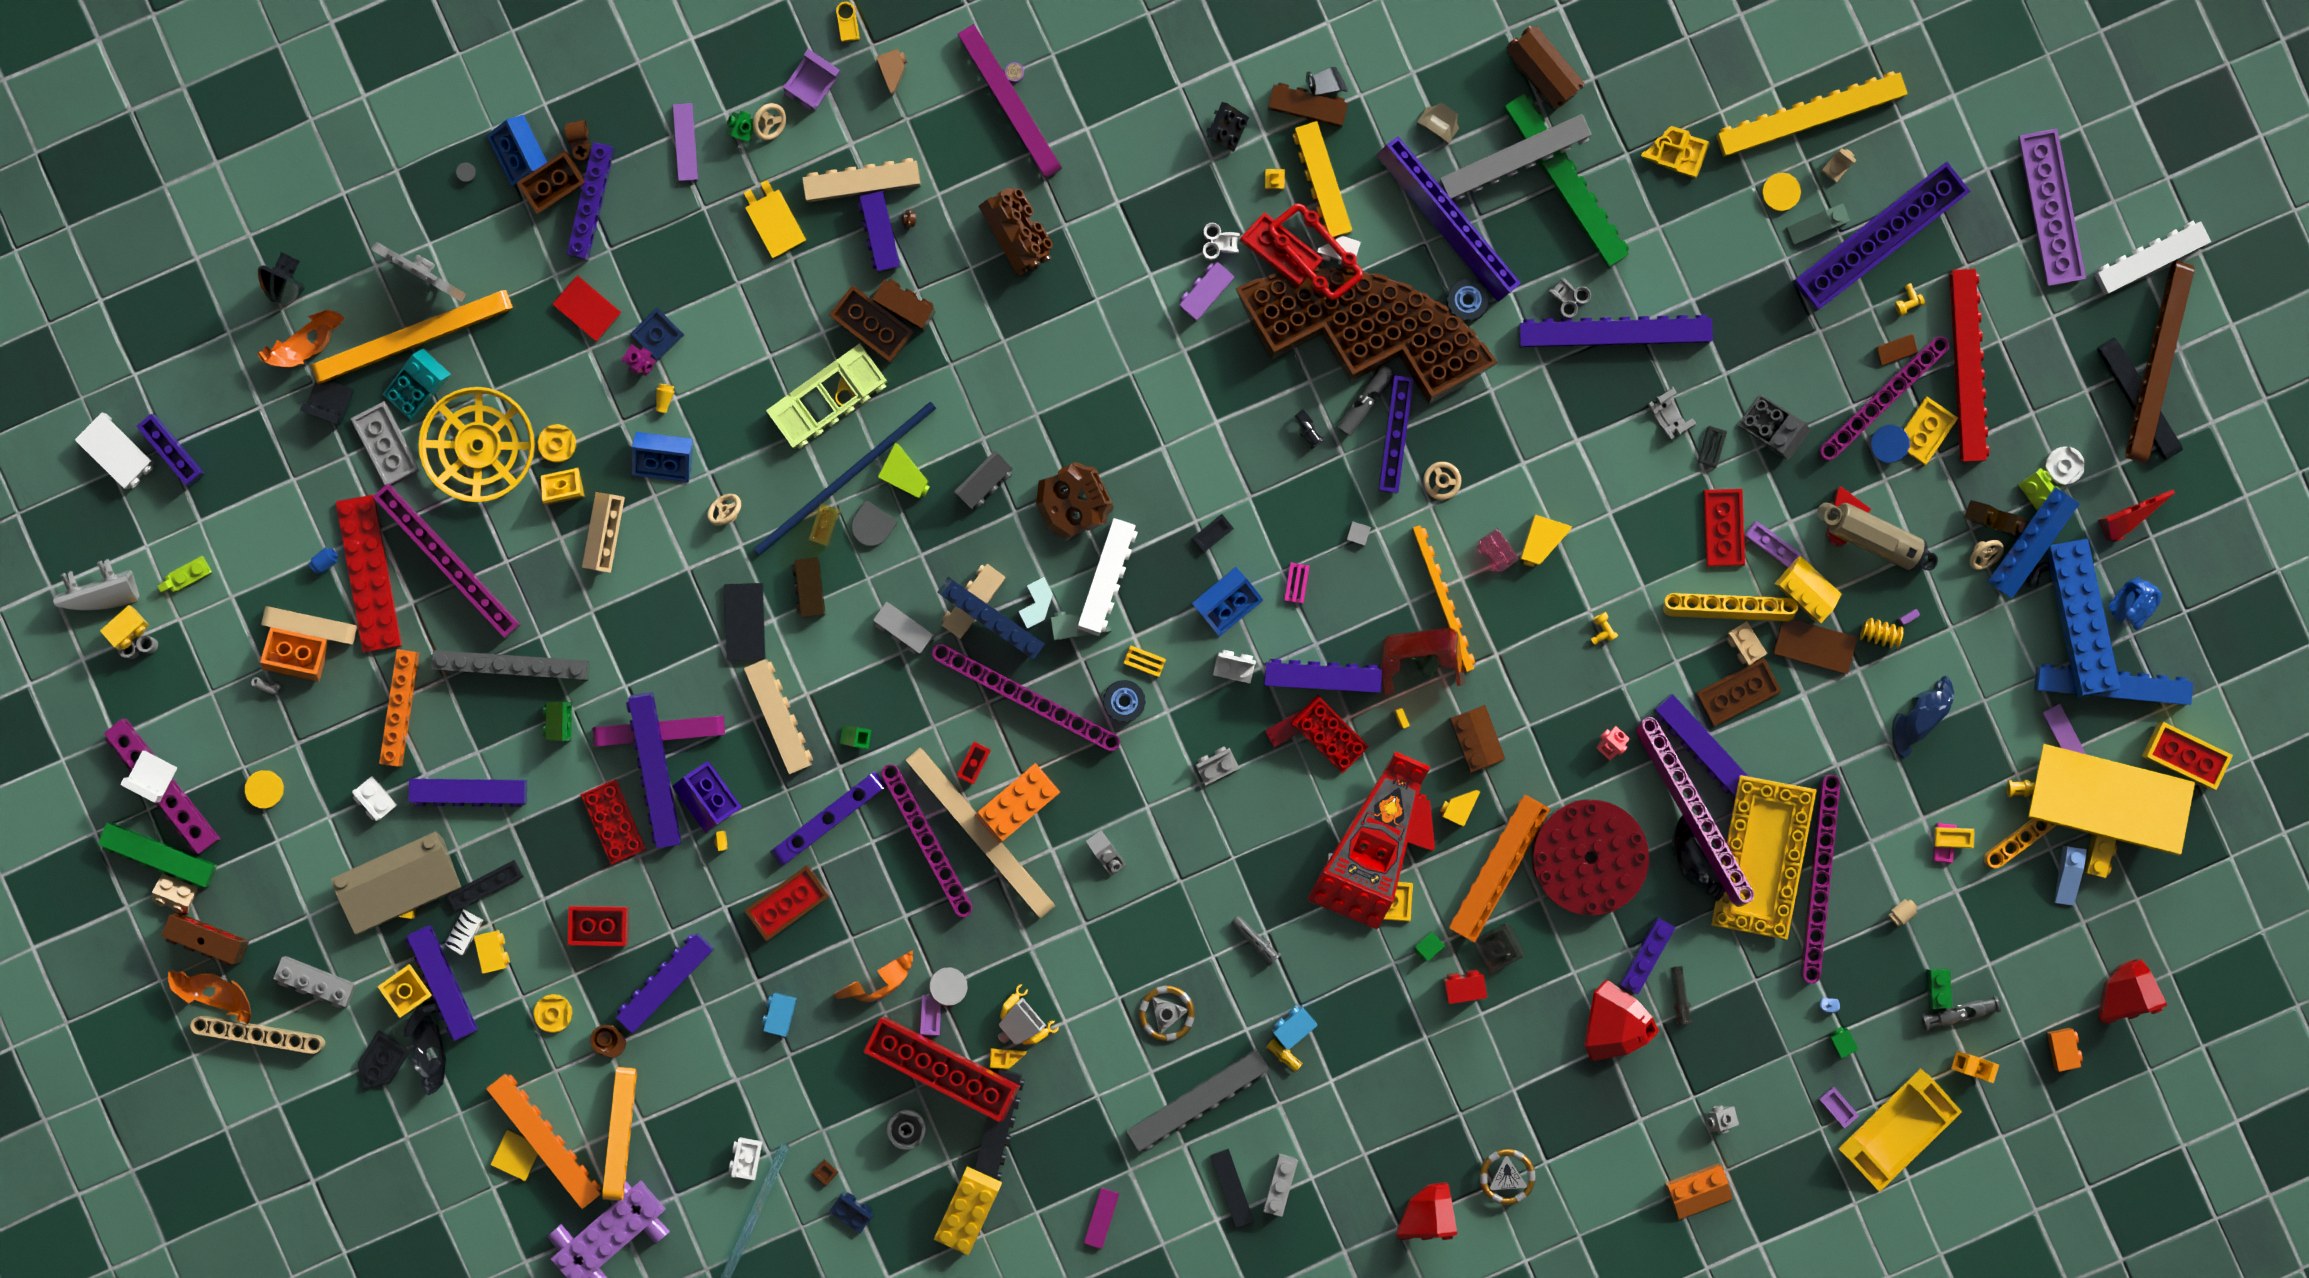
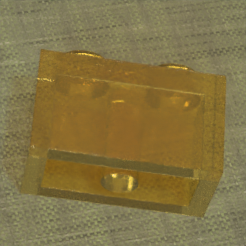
(824, 524)

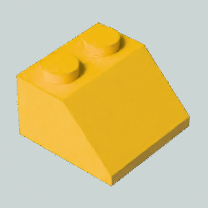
(404, 991)

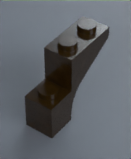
(1996, 519)

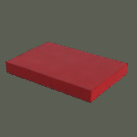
(587, 308)

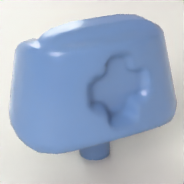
(1829, 1005)

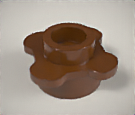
(908, 219)

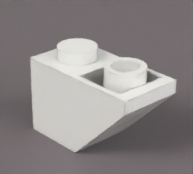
(1347, 244)

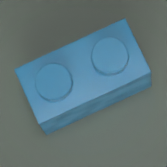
(779, 1015)

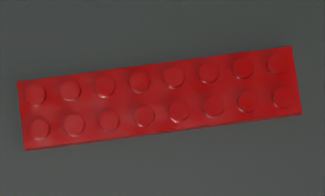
(368, 573)

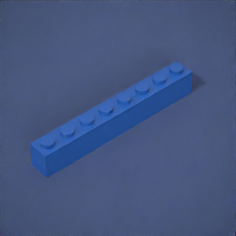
(2132, 687)

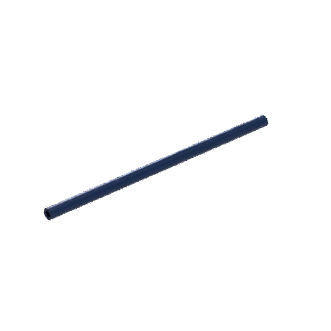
(845, 478)

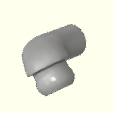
(266, 687)

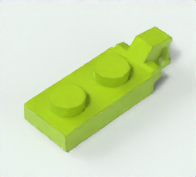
(186, 575)

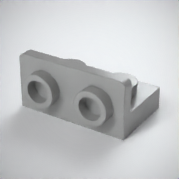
(1217, 765)

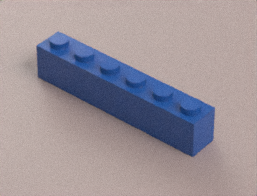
(2033, 542)

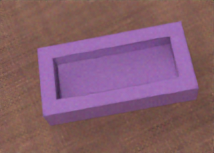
(930, 1016)
(1838, 1107)

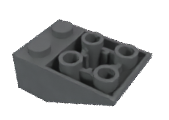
(1774, 427)

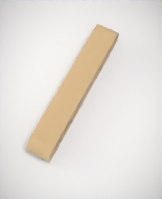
(248, 1034)

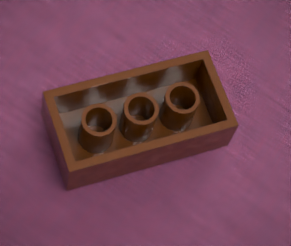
(871, 324)

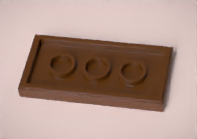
(1815, 645)
(1738, 692)

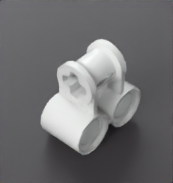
(1220, 242)

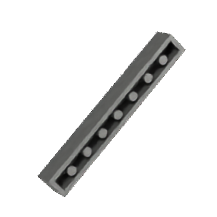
(510, 664)
(1197, 1100)

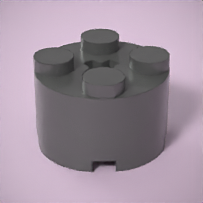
(916, 1123)

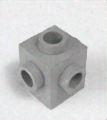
(1721, 1119)

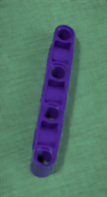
(817, 827)

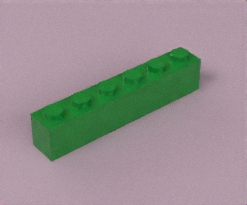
(157, 854)

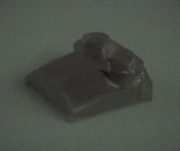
(1499, 947)

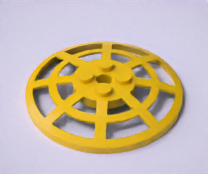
(464, 444)

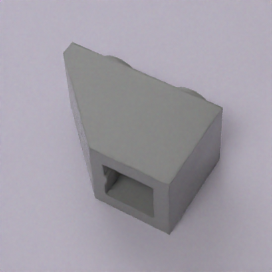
(1106, 853)

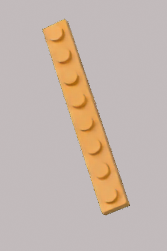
(1441, 590)

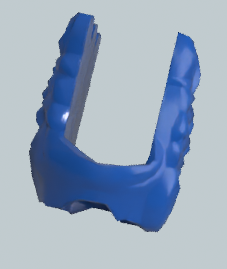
(2136, 602)

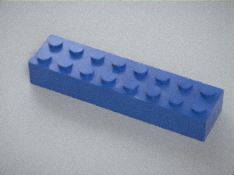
(2082, 618)

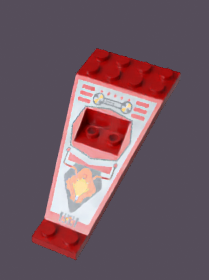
(1358, 877)

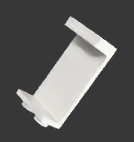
(115, 451)

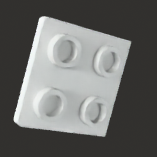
(1234, 667)
(150, 777)

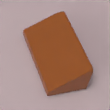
(1896, 349)

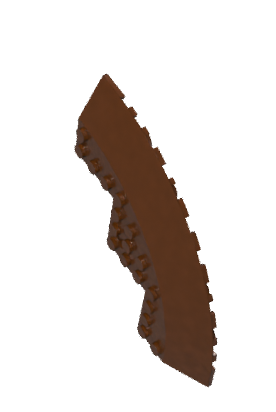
(1373, 319)

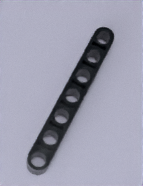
(2130, 385)

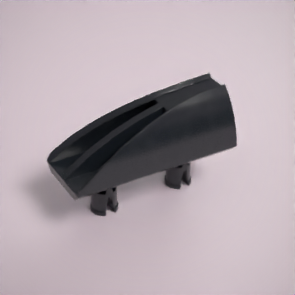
(279, 281)

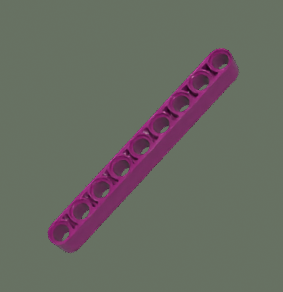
(1009, 101)
(1892, 394)
(926, 830)

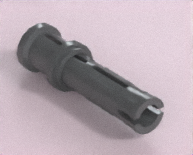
(1262, 947)

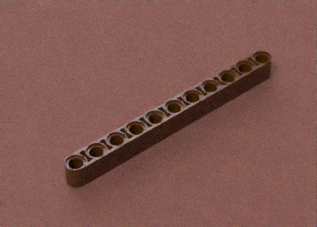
(2159, 362)

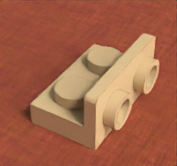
(1746, 643)

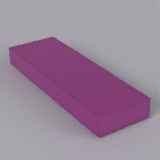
(1101, 1218)

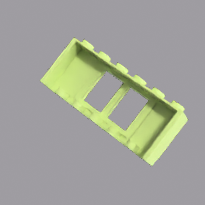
(857, 371)

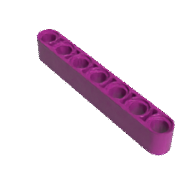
(669, 730)

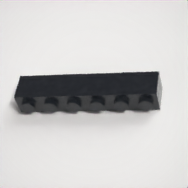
(996, 1136)

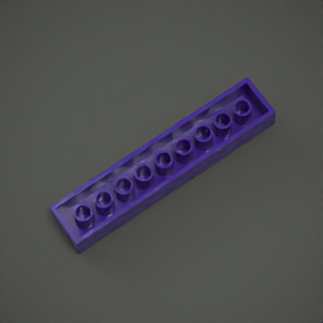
(1881, 236)

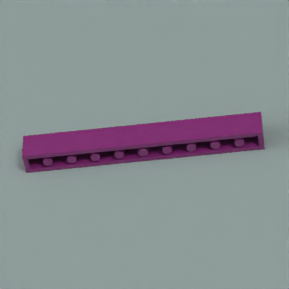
(447, 560)

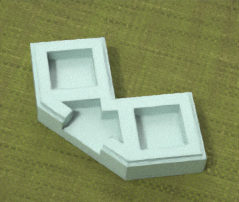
(1042, 596)

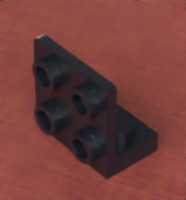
(328, 401)

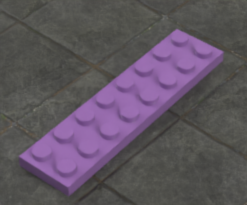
(2052, 207)

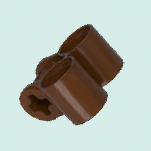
(577, 136)

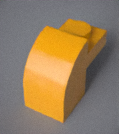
(1975, 1066)

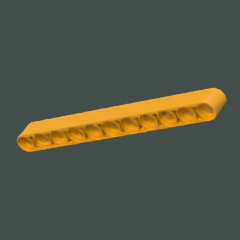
(411, 337)

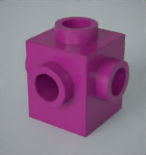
(638, 360)

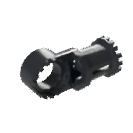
(1310, 433)

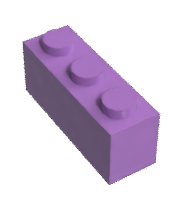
(1206, 291)

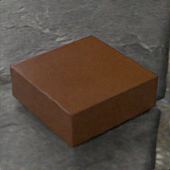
(825, 1172)

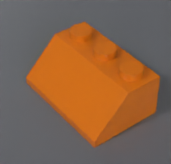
(294, 654)
(1699, 1190)

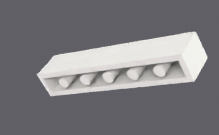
(2149, 259)
(1106, 577)

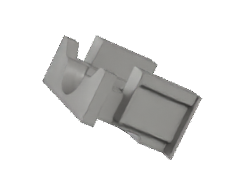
(1669, 415)

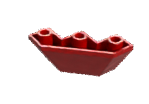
(2130, 992)
(1617, 1024)
(1428, 1215)

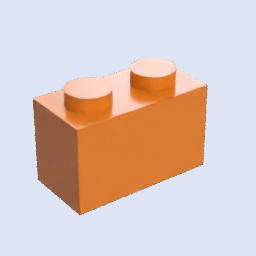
(2064, 1049)

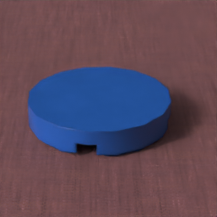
(1890, 443)

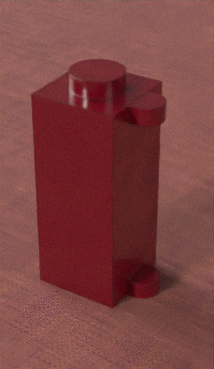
(1283, 730)

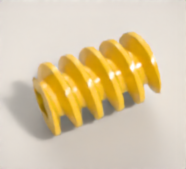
(1882, 632)

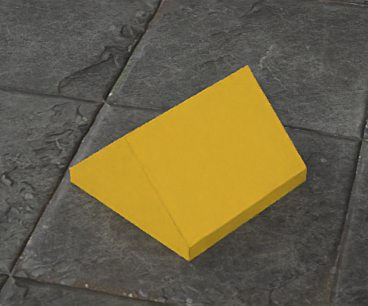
(561, 486)

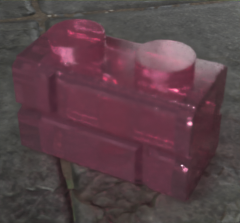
(1497, 550)

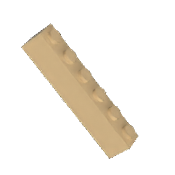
(861, 181)
(778, 716)

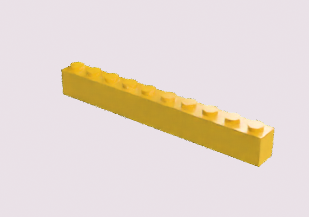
(1810, 115)

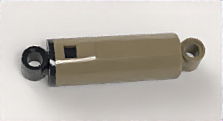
(1877, 536)

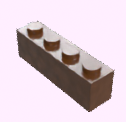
(1307, 106)

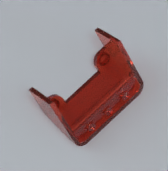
(1442, 641)

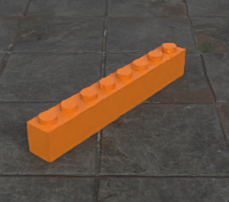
(1499, 868)
(544, 1141)

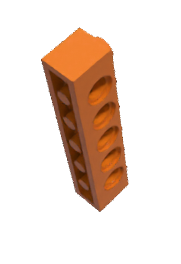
(399, 707)

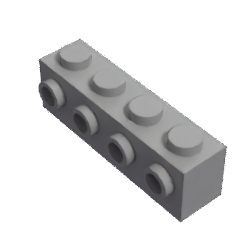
(314, 981)

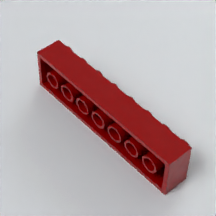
(942, 1069)

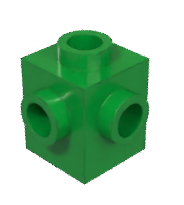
(740, 125)

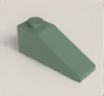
(1818, 224)
(1066, 626)

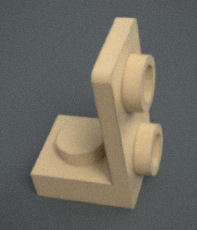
(1839, 164)

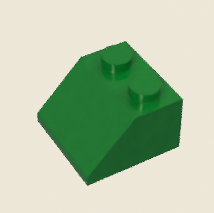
(558, 721)

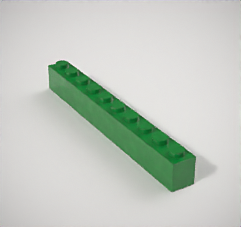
(1570, 185)

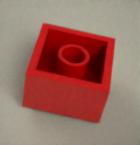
(1464, 987)

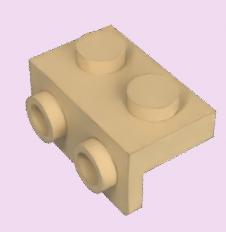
(174, 894)

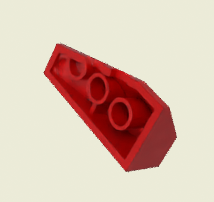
(2124, 521)

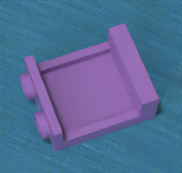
(811, 80)

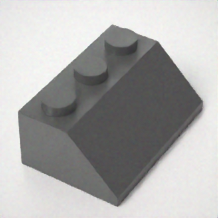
(984, 480)

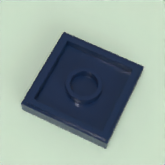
(657, 334)

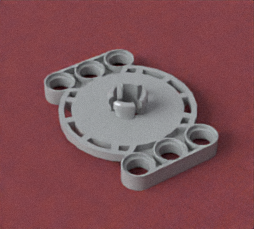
(421, 268)

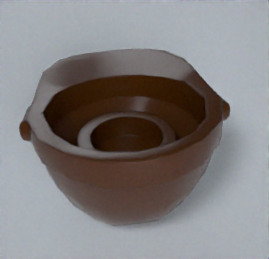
(607, 1041)

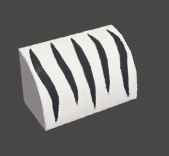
(463, 932)

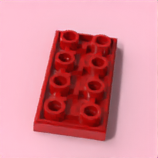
(1330, 734)
(613, 821)

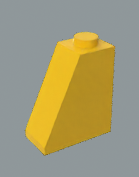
(1542, 539)

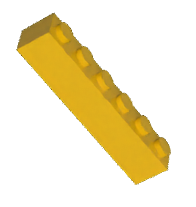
(1323, 179)

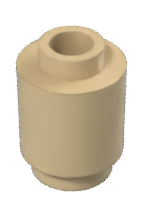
(1903, 912)

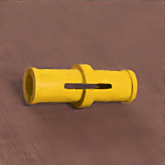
(1284, 1055)

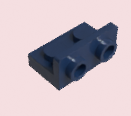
(852, 1212)

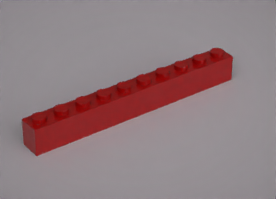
(1967, 365)

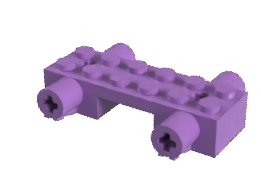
(608, 1233)

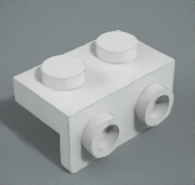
(746, 1158)

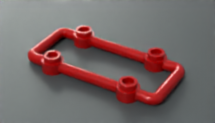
(1311, 220)

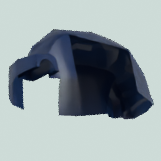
(1927, 713)

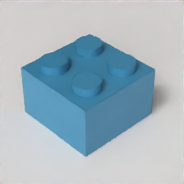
(1294, 1026)

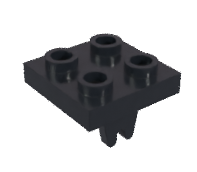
(1227, 126)

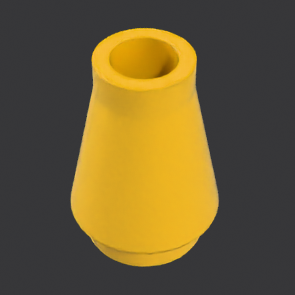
(664, 395)

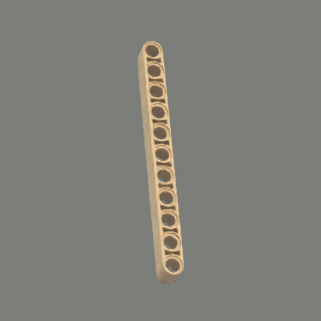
(966, 817)

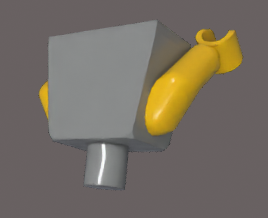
(1021, 1022)

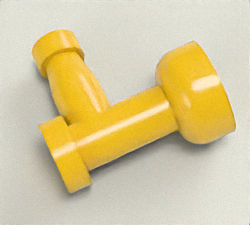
(1915, 300)
(1607, 633)

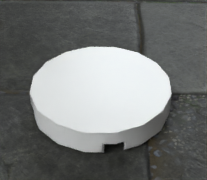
(2065, 465)

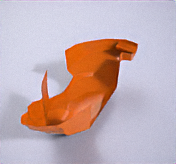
(298, 347)
(893, 975)
(226, 995)

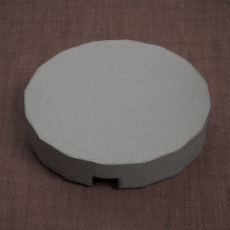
(948, 986)

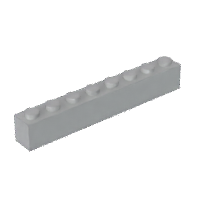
(1516, 156)

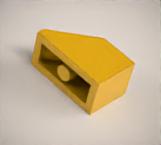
(1460, 807)

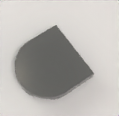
(872, 525)

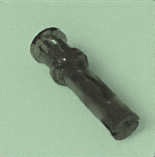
(1682, 1005)

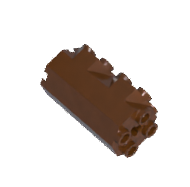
(1544, 67)
(1020, 239)

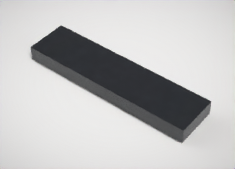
(484, 885)
(1232, 1188)

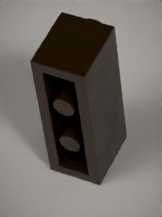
(809, 587)

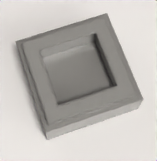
(1358, 533)

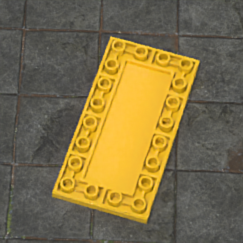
(2111, 799)
(1769, 845)

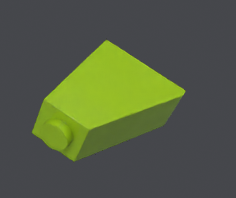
(903, 473)

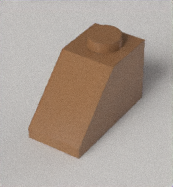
(892, 68)

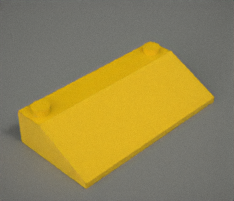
(1900, 1130)

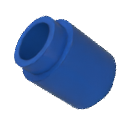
(323, 560)

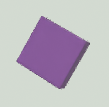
(1906, 618)

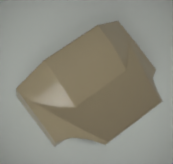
(1440, 122)

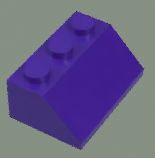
(706, 796)

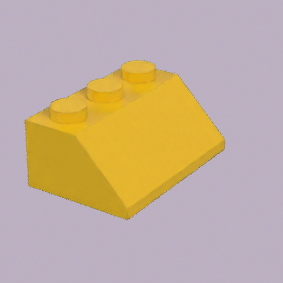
(1809, 589)

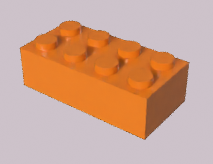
(1017, 803)

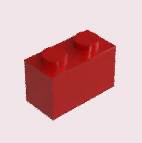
(974, 762)

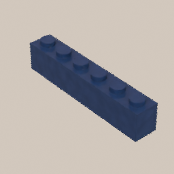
(990, 618)

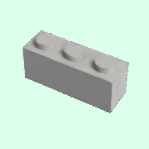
(903, 628)
(1280, 1184)

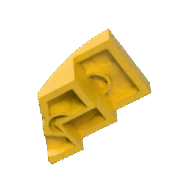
(1678, 152)

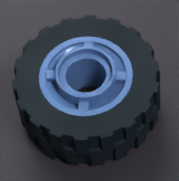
(1470, 288)
(1136, 701)

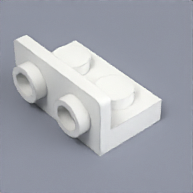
(374, 799)

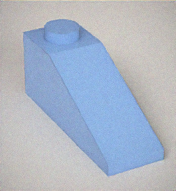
(2069, 874)

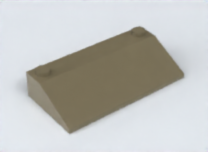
(396, 883)

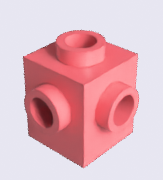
(1613, 743)

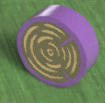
(1014, 72)

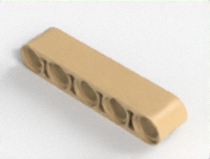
(309, 625)

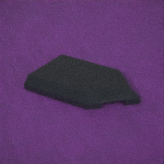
(381, 1060)

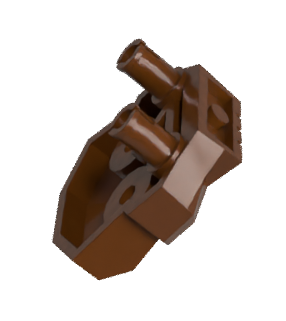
(1059, 507)

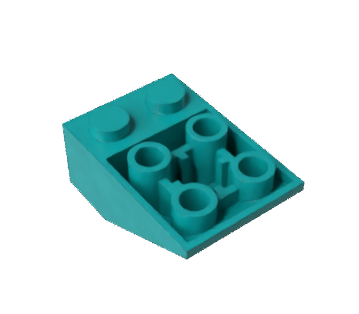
(416, 383)

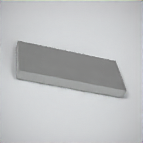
(385, 444)

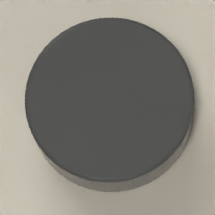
(466, 172)

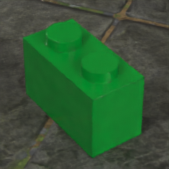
(1939, 988)

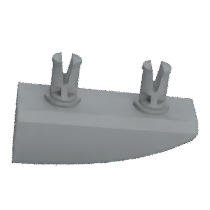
(106, 593)

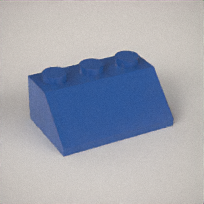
(516, 148)
(662, 457)
(1227, 601)

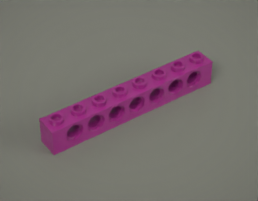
(183, 804)

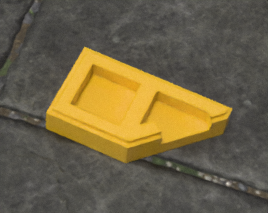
(1005, 1058)

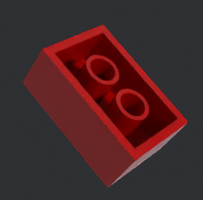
(598, 925)

